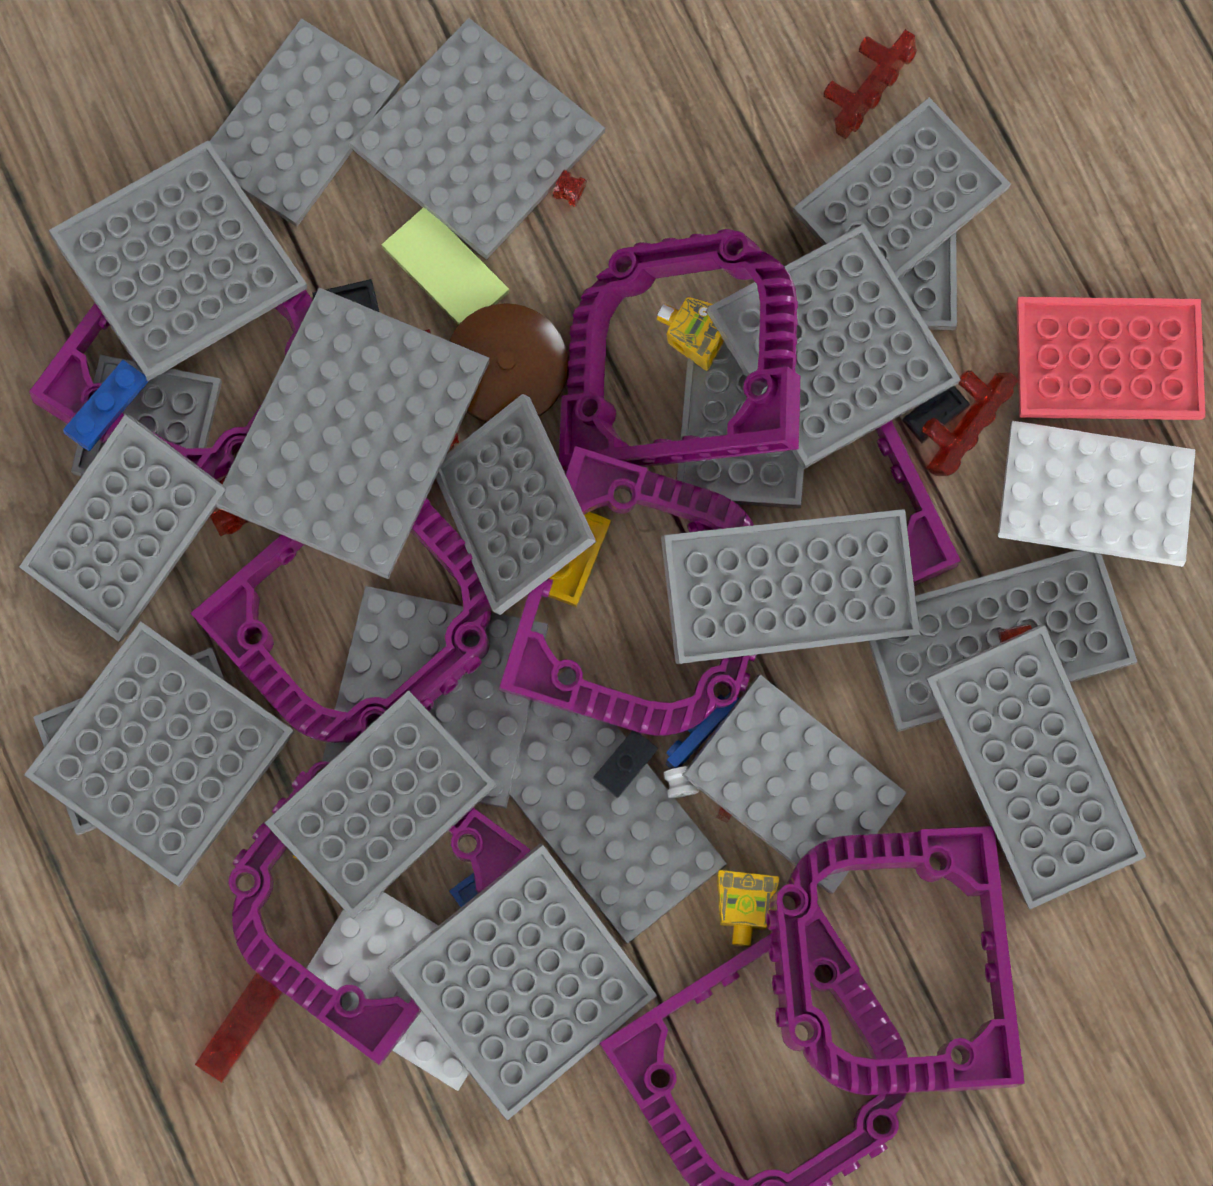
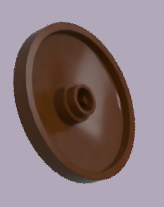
(523, 355)

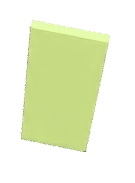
(444, 266)

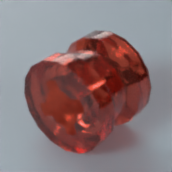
(569, 188)

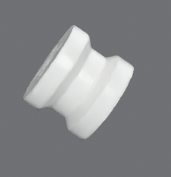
(678, 784)

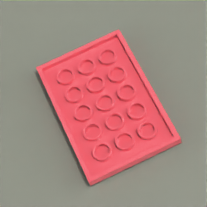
(1110, 358)

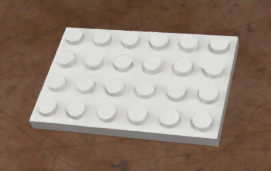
(1097, 493)
(359, 955)

